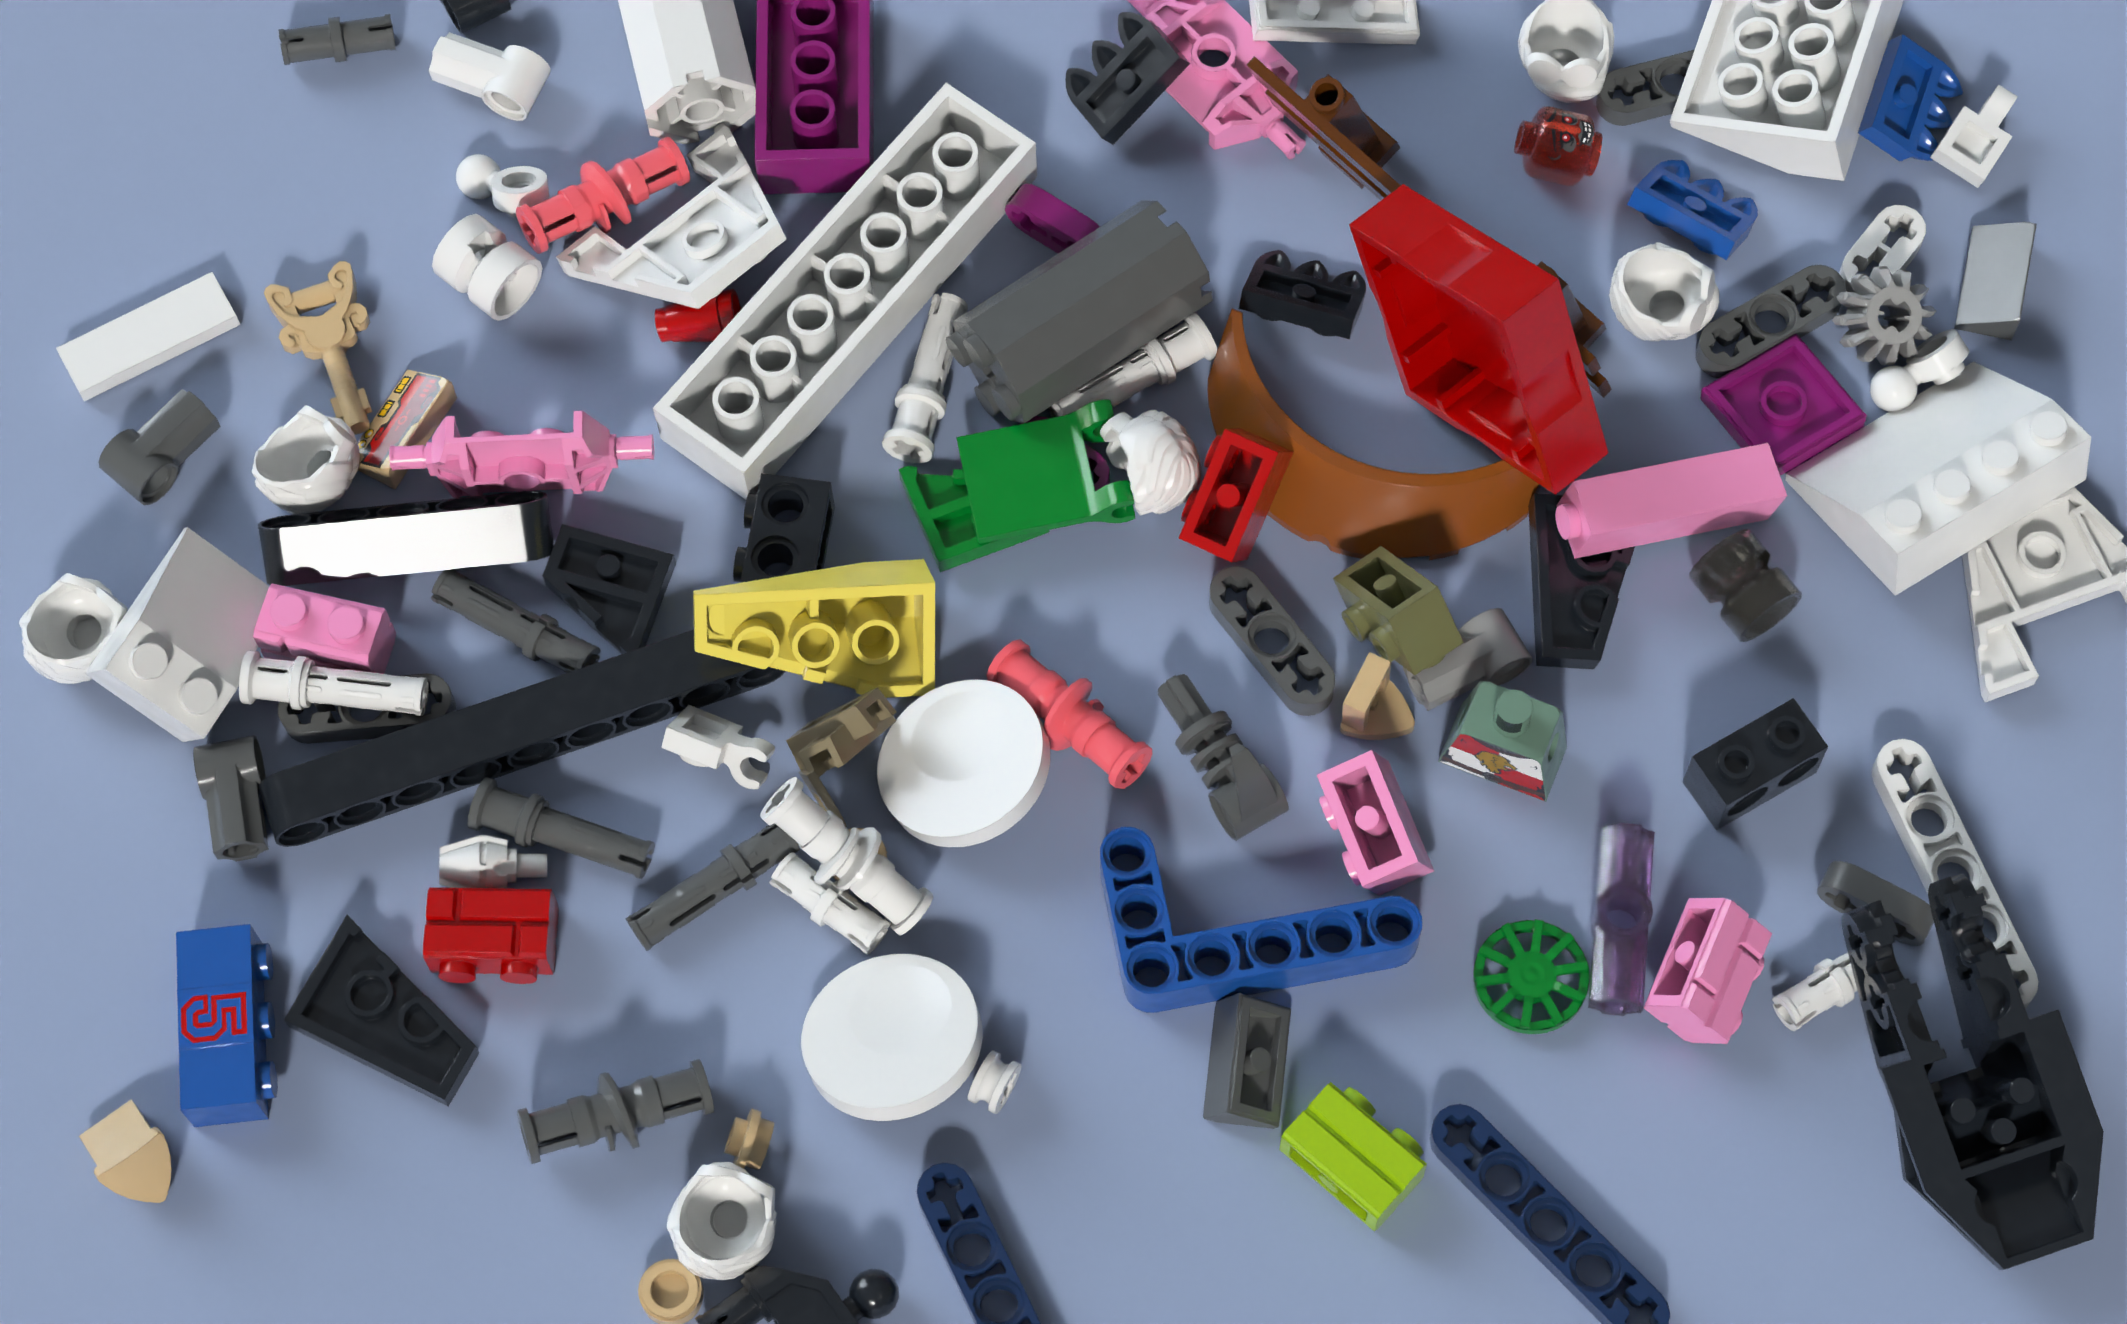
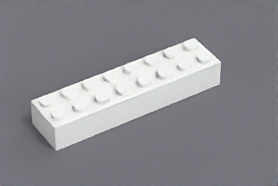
(846, 292)

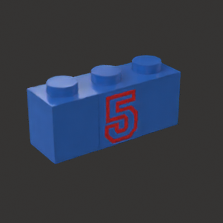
(224, 1025)

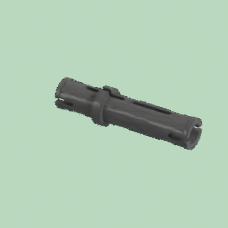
(536, 635)
(701, 891)

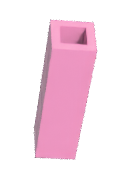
(1670, 500)

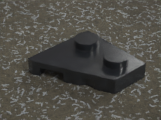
(609, 584)

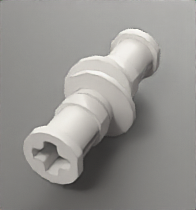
(847, 855)

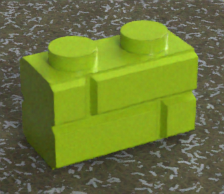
(1354, 1154)

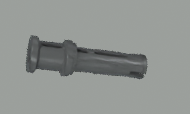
(533, 822)

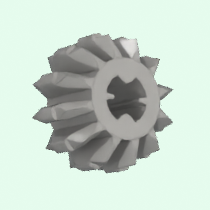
(1904, 319)

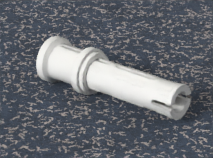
(1153, 363)
(922, 399)
(305, 683)

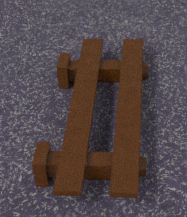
(1362, 149)

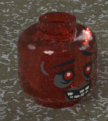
(1558, 146)

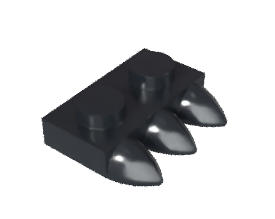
(1126, 78)
(1304, 295)

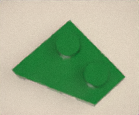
(947, 518)

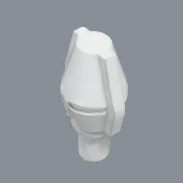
(487, 863)

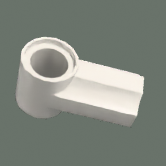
(503, 79)

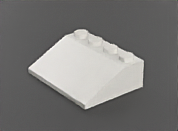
(1786, 80)
(1944, 473)

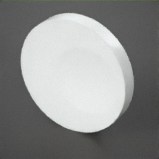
(963, 763)
(892, 1037)

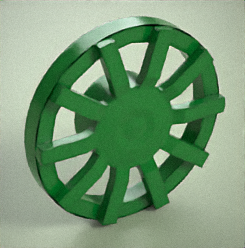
(1531, 976)

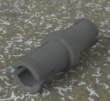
(337, 39)

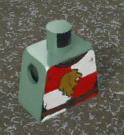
(1507, 739)

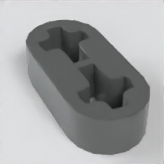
(1852, 887)

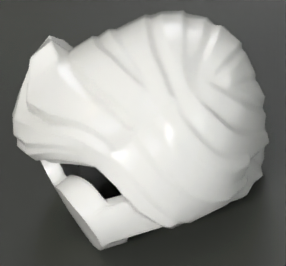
(1567, 49)
(1663, 293)
(1157, 459)
(307, 462)
(69, 627)
(723, 1221)

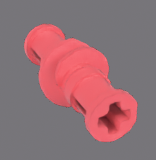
(602, 194)
(1068, 716)

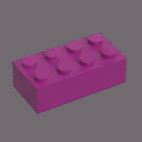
(814, 94)

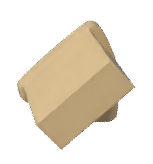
(1375, 705)
(130, 1155)

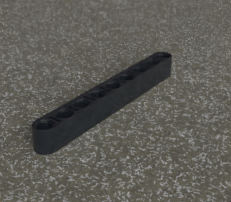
(499, 737)

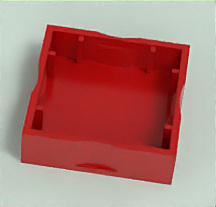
(1481, 337)

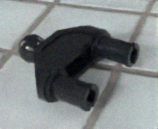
(804, 1299)

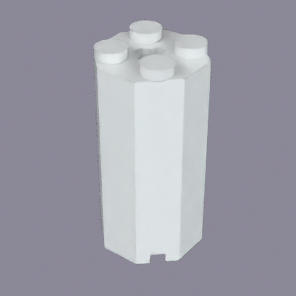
(689, 66)

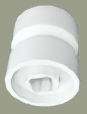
(482, 262)

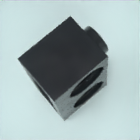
(797, 542)
(1755, 764)

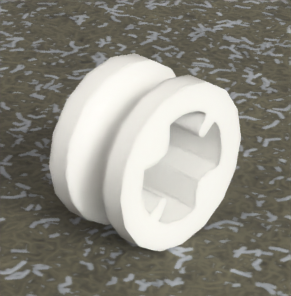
(994, 1082)

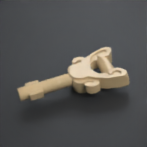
(327, 335)

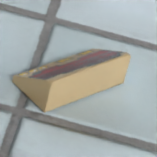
(404, 420)

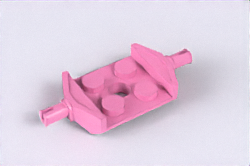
(1224, 97)
(523, 462)

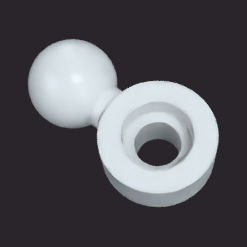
(510, 188)
(1937, 361)

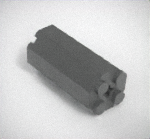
(1080, 312)

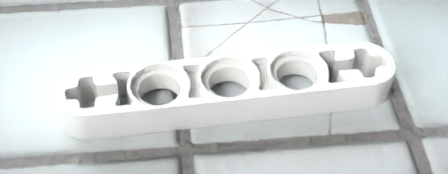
(1949, 846)

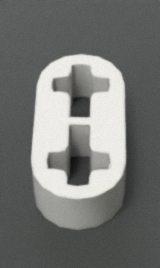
(1872, 243)

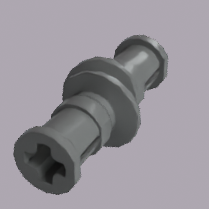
(615, 1111)

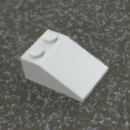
(184, 639)

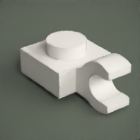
(1975, 139)
(711, 740)

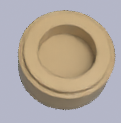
(670, 1292)

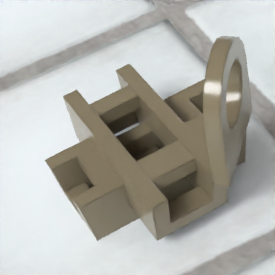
(837, 738)

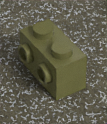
(1397, 611)

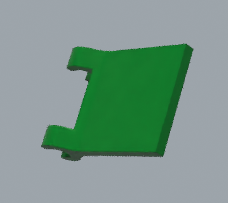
(1040, 476)

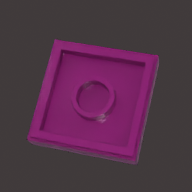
(1786, 402)

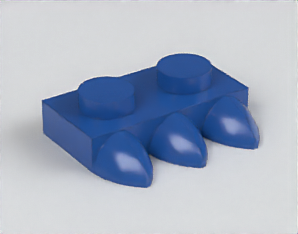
(1907, 101)
(1694, 208)

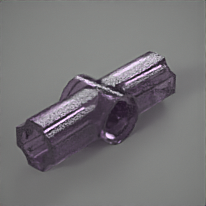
(1621, 953)

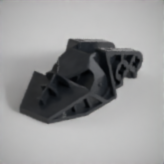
(1999, 1147)

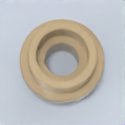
(749, 1140)

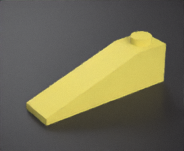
(833, 625)

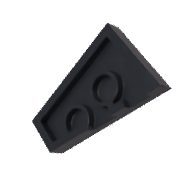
(1570, 596)
(380, 1018)

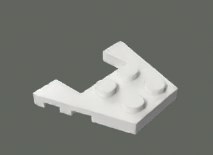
(697, 246)
(2032, 571)

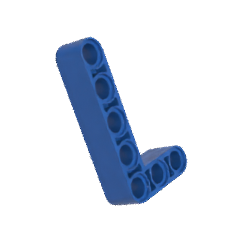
(1238, 943)

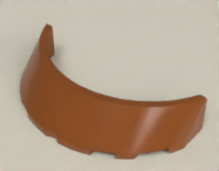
(1353, 503)

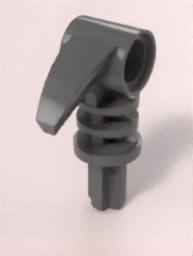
(1246, 790)

